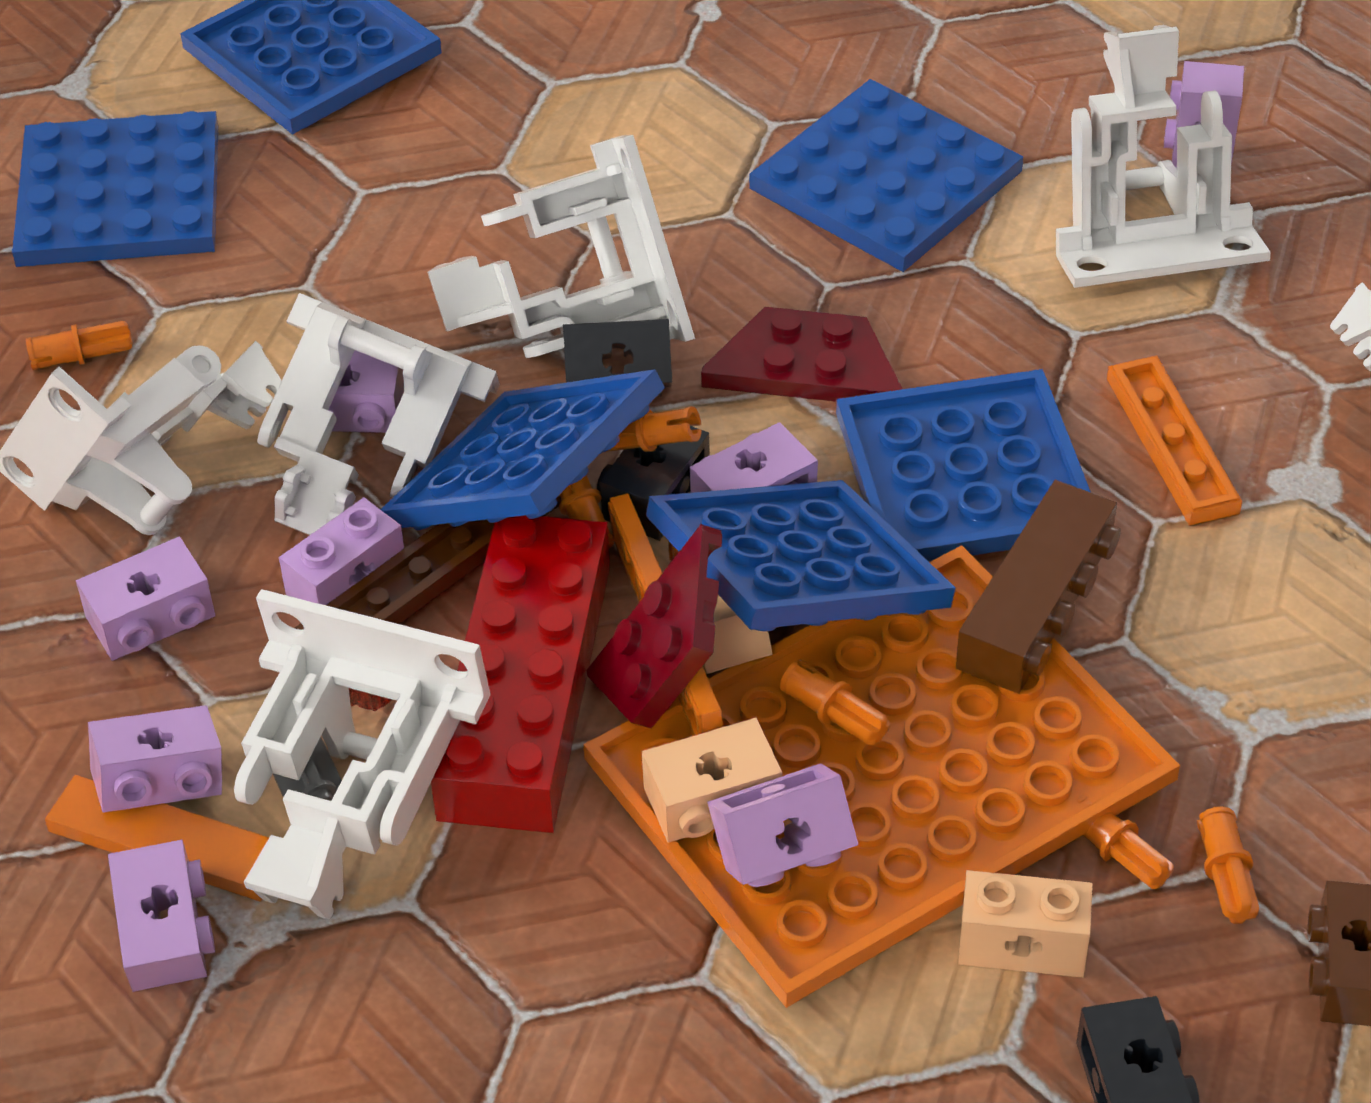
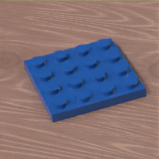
(309, 54)
(886, 174)
(117, 189)
(524, 451)
(959, 459)
(803, 554)

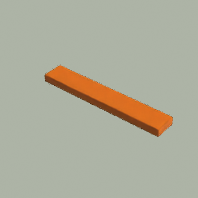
(642, 569)

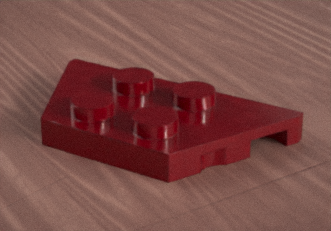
(802, 357)
(663, 637)

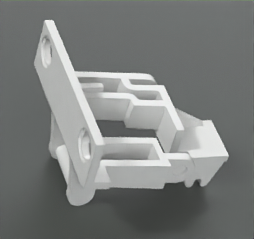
(1195, 189)
(647, 292)
(432, 385)
(118, 448)
(313, 701)

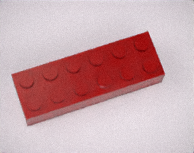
(536, 640)

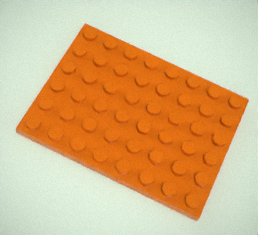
(950, 788)

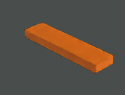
(1174, 440)
(223, 849)

